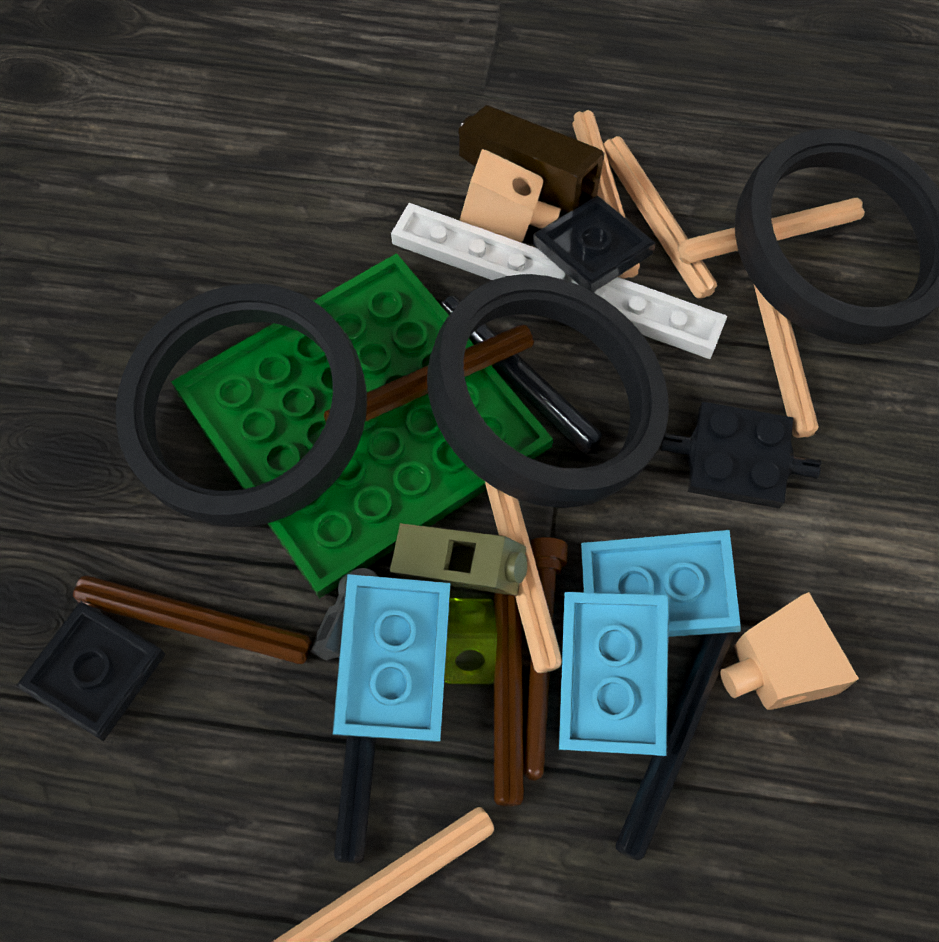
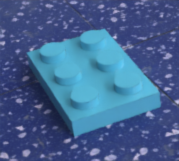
(689, 568)
(392, 659)
(615, 673)

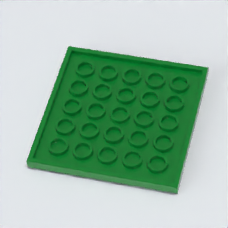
(268, 406)

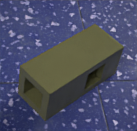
(460, 558)

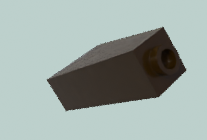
(566, 165)

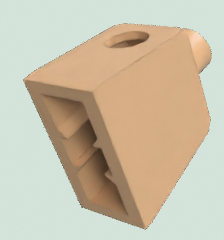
(505, 198)
(789, 658)

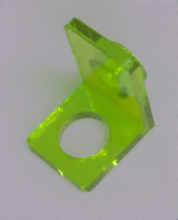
(471, 628)

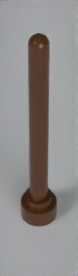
(550, 557)

